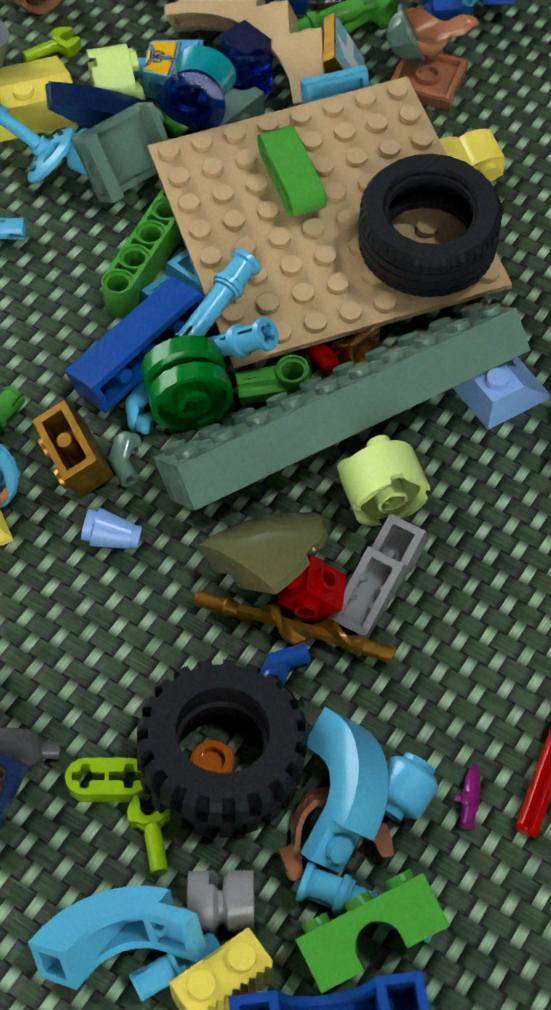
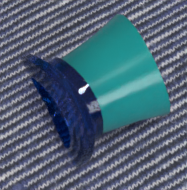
(198, 88)

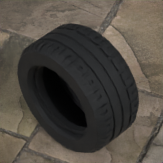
(429, 183)

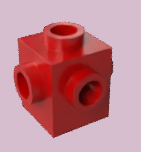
(315, 592)

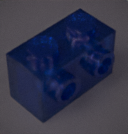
(250, 55)

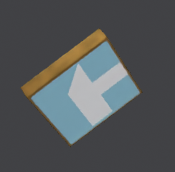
(338, 47)

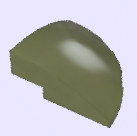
(266, 550)

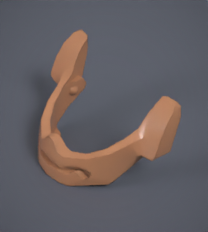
(291, 855)

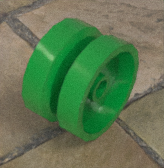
(186, 382)

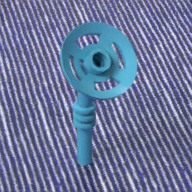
(46, 151)

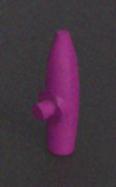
(469, 798)

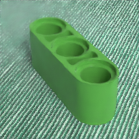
(291, 171)

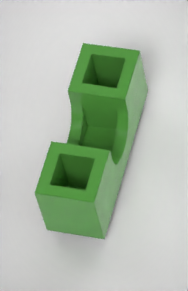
(332, 945)

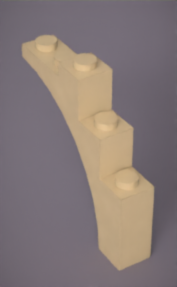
(296, 51)

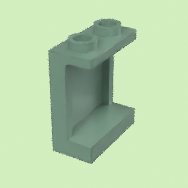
(117, 150)

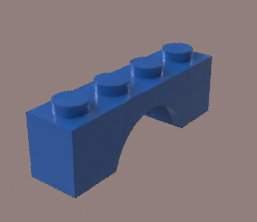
(383, 992)

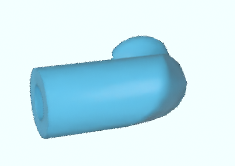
(135, 404)

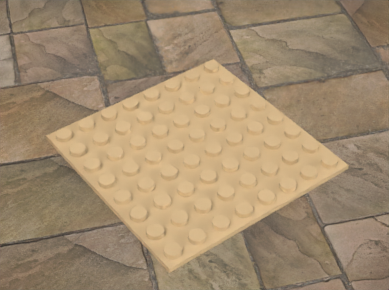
(310, 263)

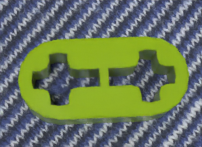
(107, 782)

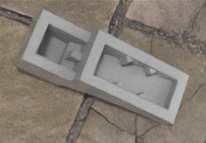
(380, 574)

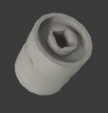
(222, 900)

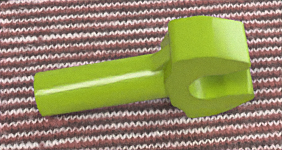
(62, 42)
(152, 829)

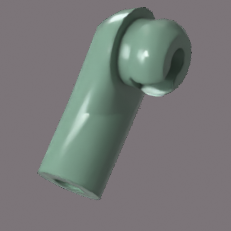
(119, 457)

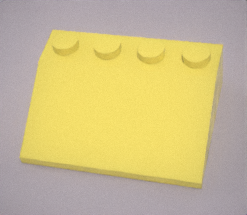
(25, 95)

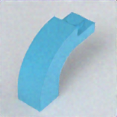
(356, 789)
(111, 923)

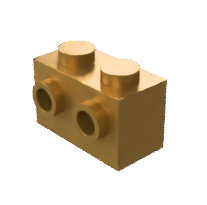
(72, 448)

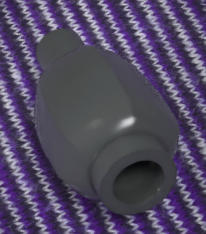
(27, 746)

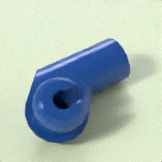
(282, 661)

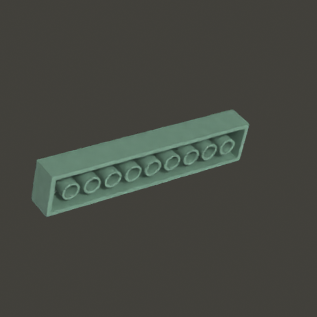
(340, 404)

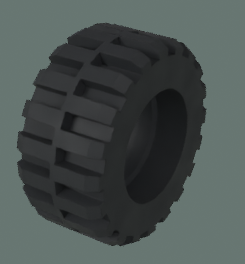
(221, 696)

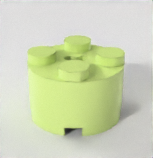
(115, 69)
(383, 481)

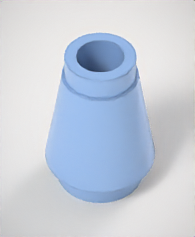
(110, 530)

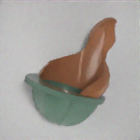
(418, 34)

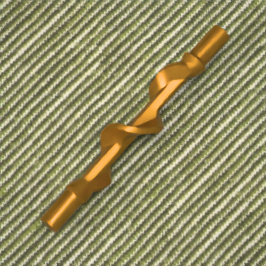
(295, 631)

